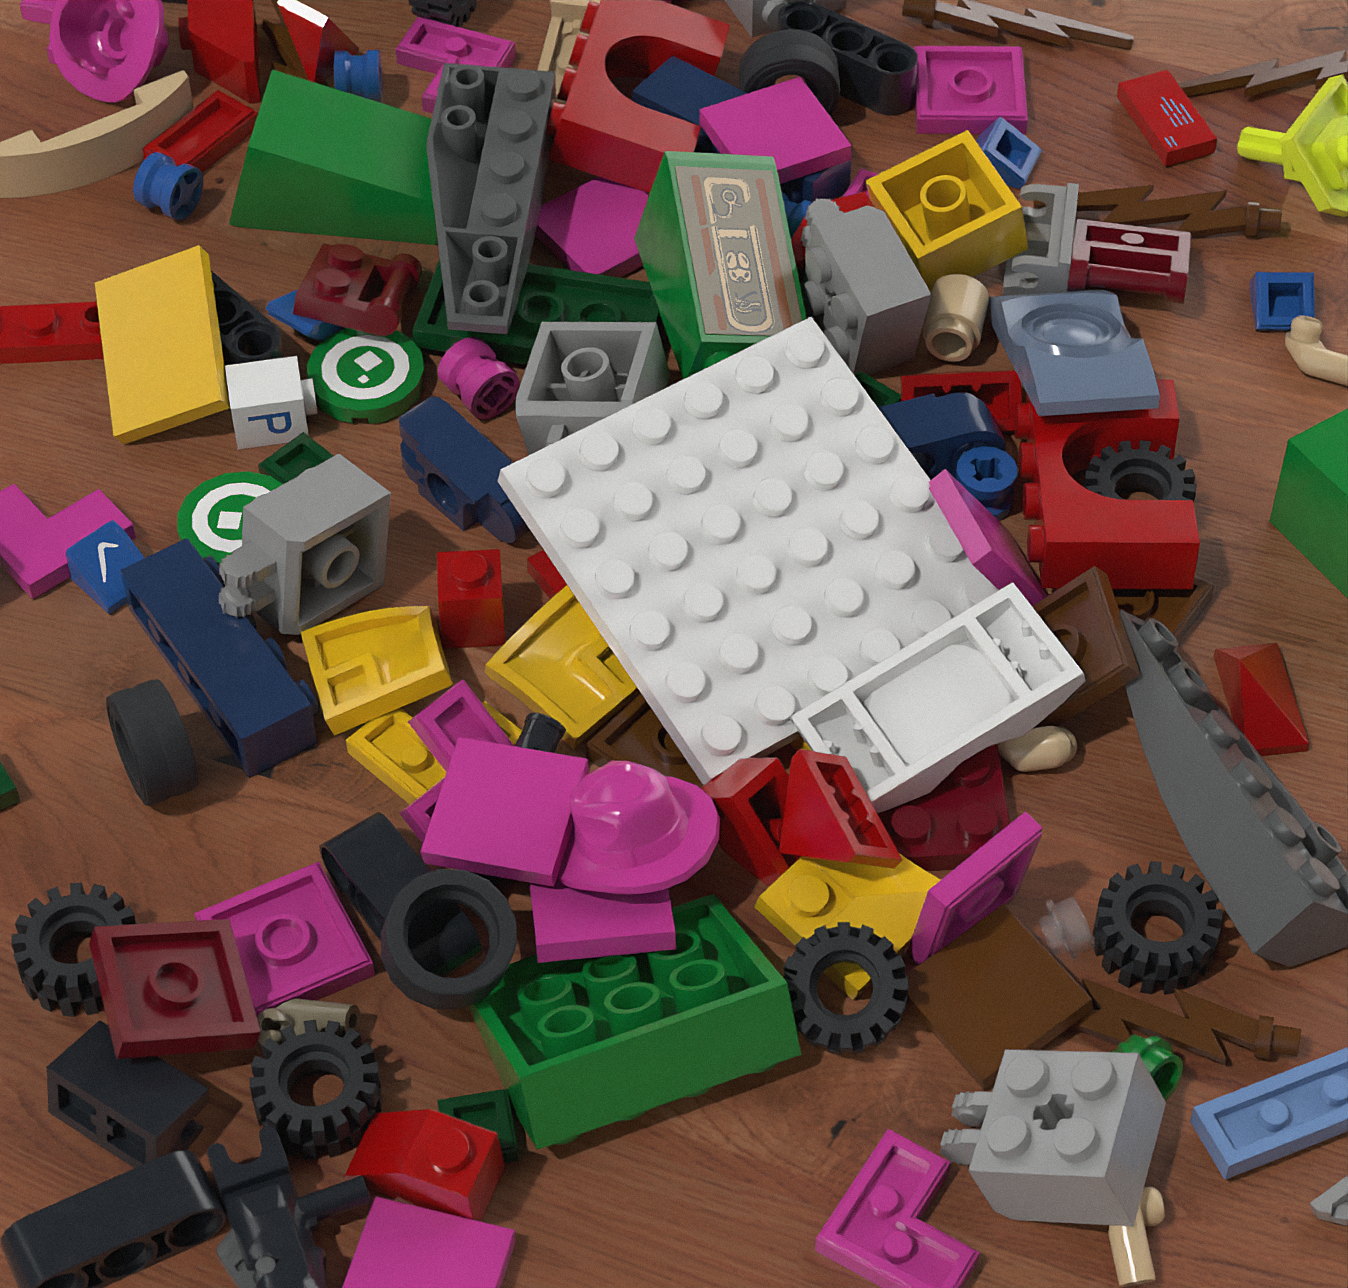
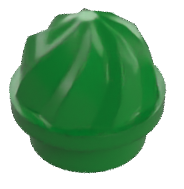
(1159, 1060)

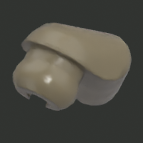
(299, 1010)

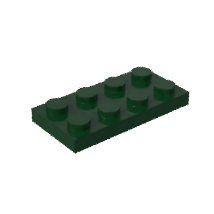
(545, 297)

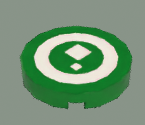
(366, 375)
(214, 511)

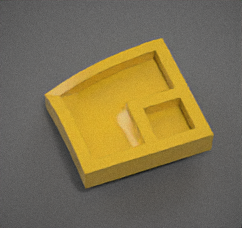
(375, 663)
(563, 669)
(831, 892)

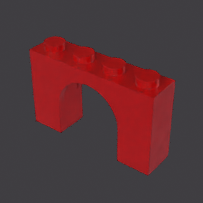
(602, 127)
(1076, 529)

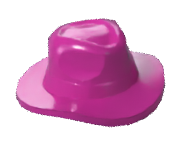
(108, 44)
(637, 831)

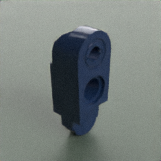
(943, 429)
(457, 469)

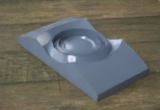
(1074, 352)

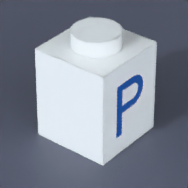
(269, 401)

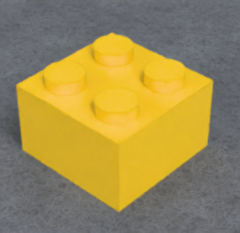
(951, 210)

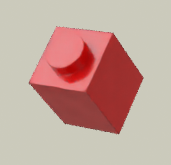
(471, 598)

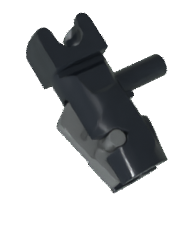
(269, 1221)

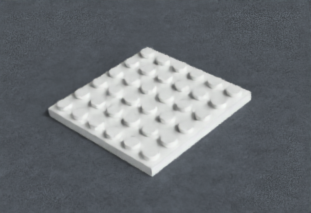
(747, 542)

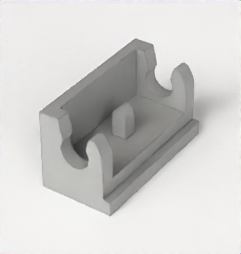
(1049, 239)

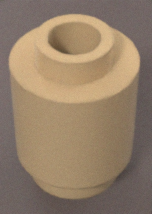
(955, 317)

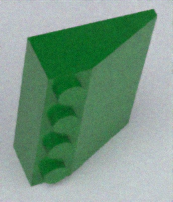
(635, 1029)

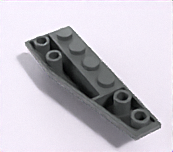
(488, 186)
(1233, 812)

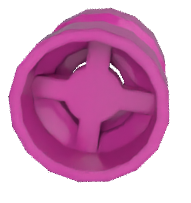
(484, 384)

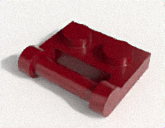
(1130, 259)
(340, 281)

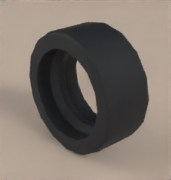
(466, 890)

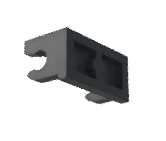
(127, 1104)

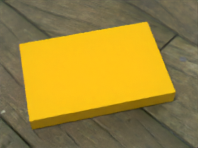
(161, 345)

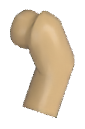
(1311, 354)
(1039, 749)
(1131, 1245)

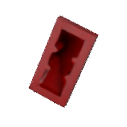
(314, 39)
(996, 388)
(1261, 698)
(832, 815)

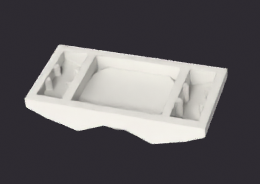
(944, 699)

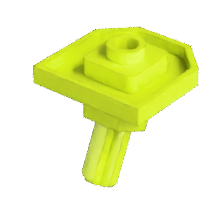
(1312, 148)

